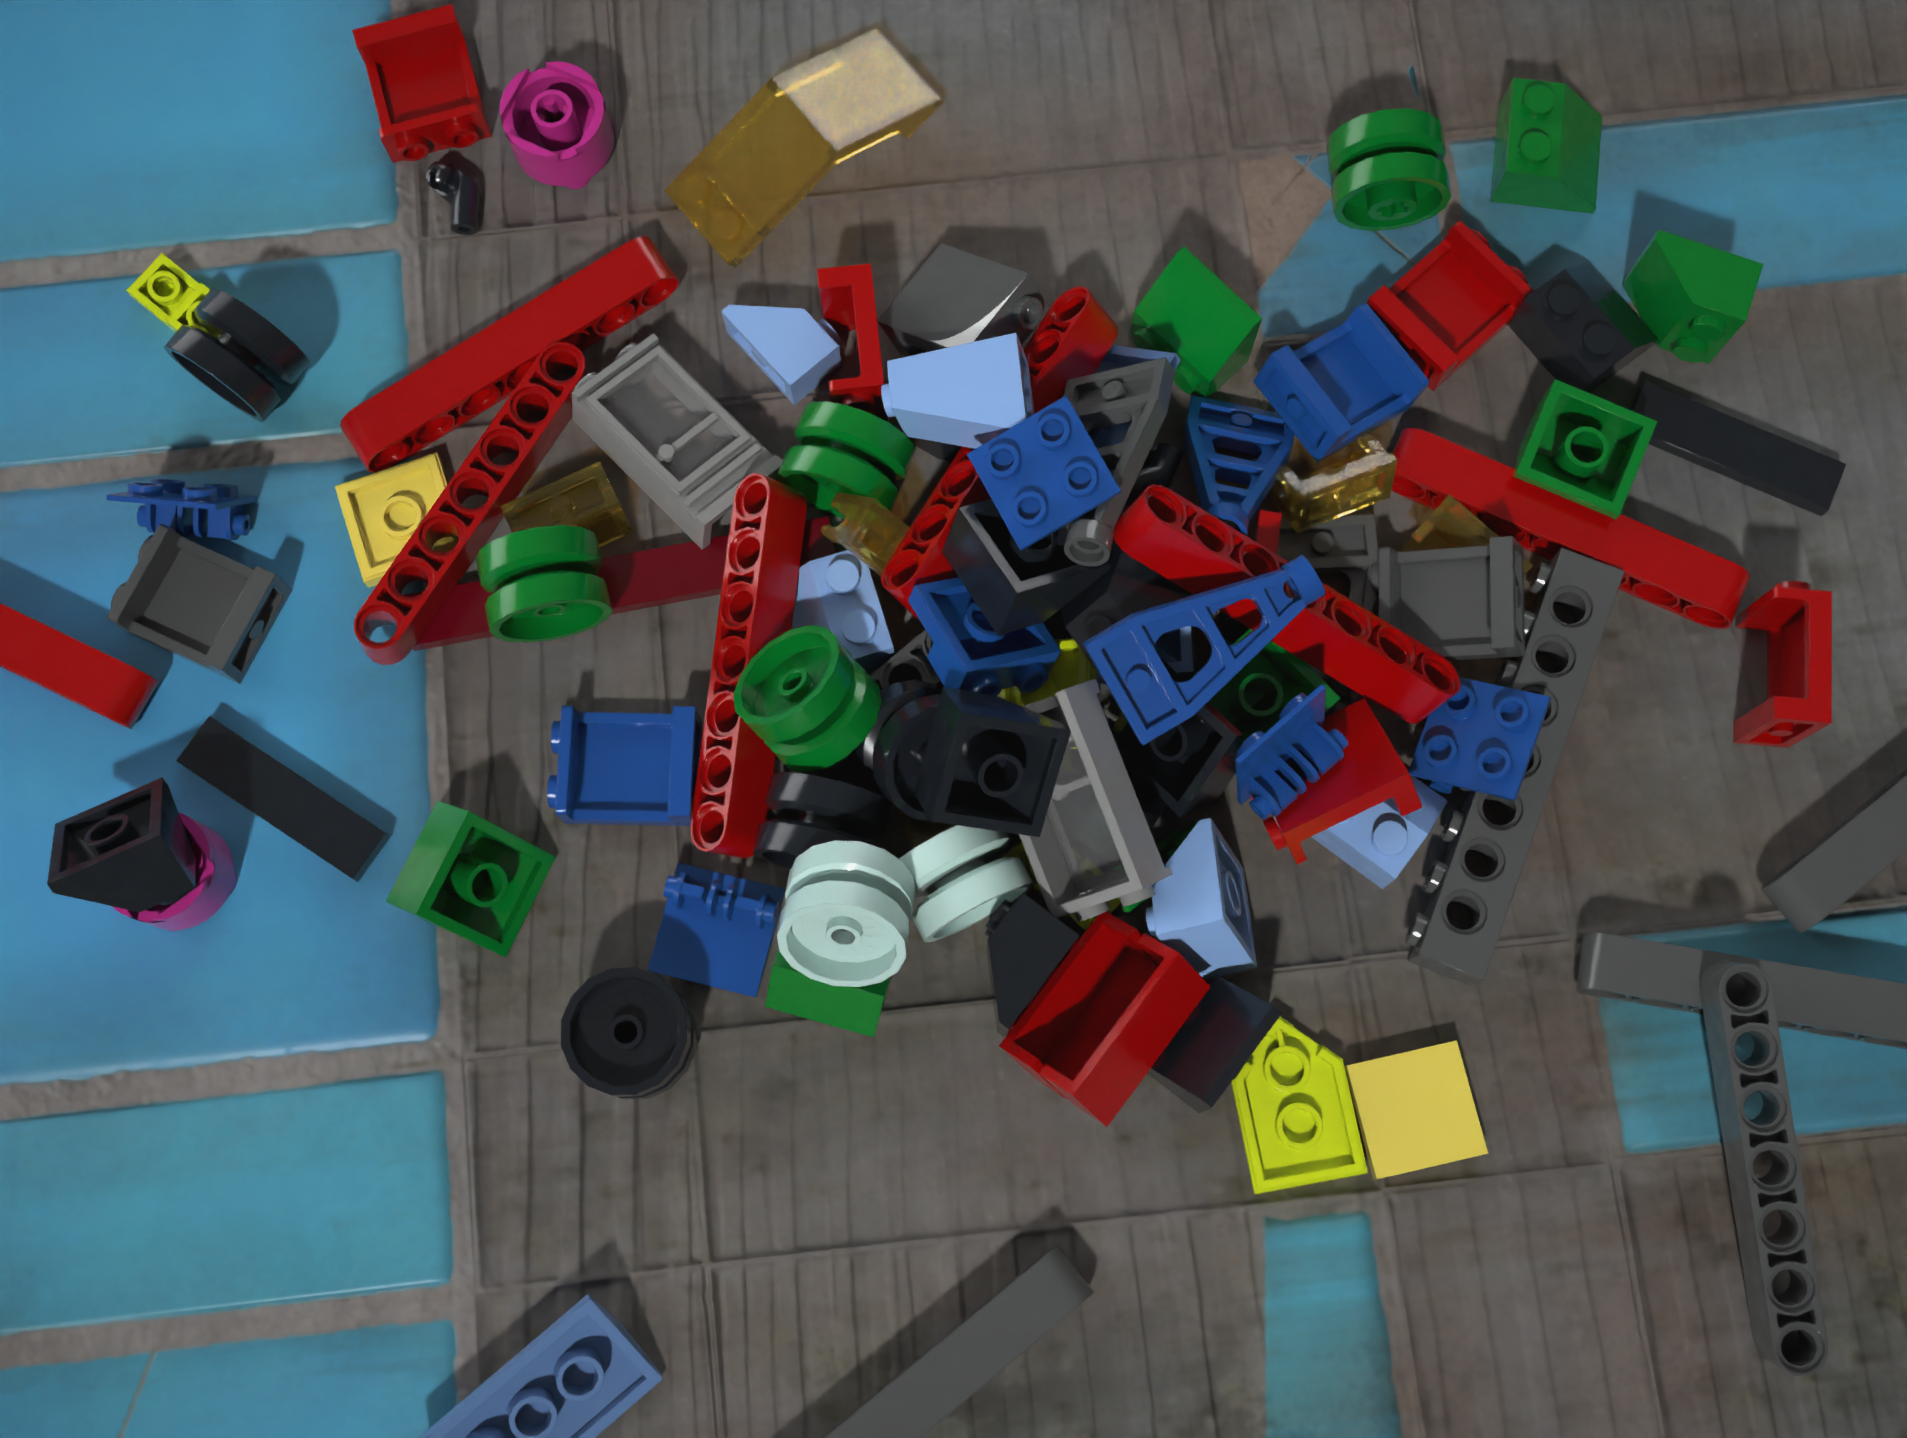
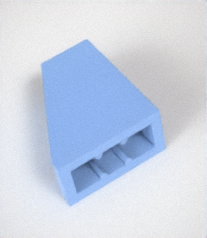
(960, 391)

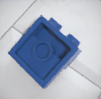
(969, 651)

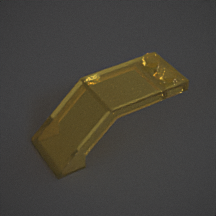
(795, 136)

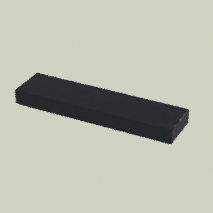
(1739, 450)
(283, 799)

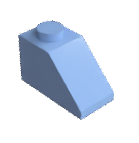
(786, 346)

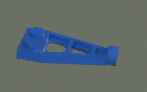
(1238, 428)
(1138, 677)

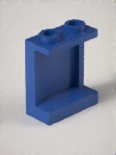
(1341, 383)
(625, 767)

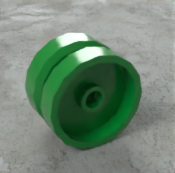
(1388, 169)
(846, 454)
(543, 584)
(807, 698)

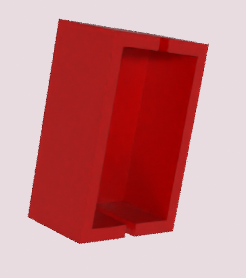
(1105, 1016)

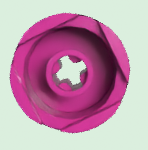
(557, 124)
(213, 883)

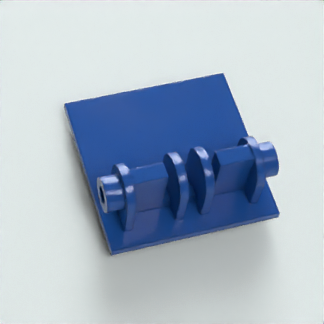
(1043, 473)
(207, 510)
(1480, 739)
(1296, 740)
(716, 929)

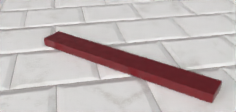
(632, 580)

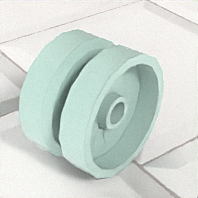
(963, 879)
(846, 914)

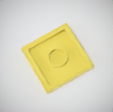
(387, 509)
(1415, 1110)

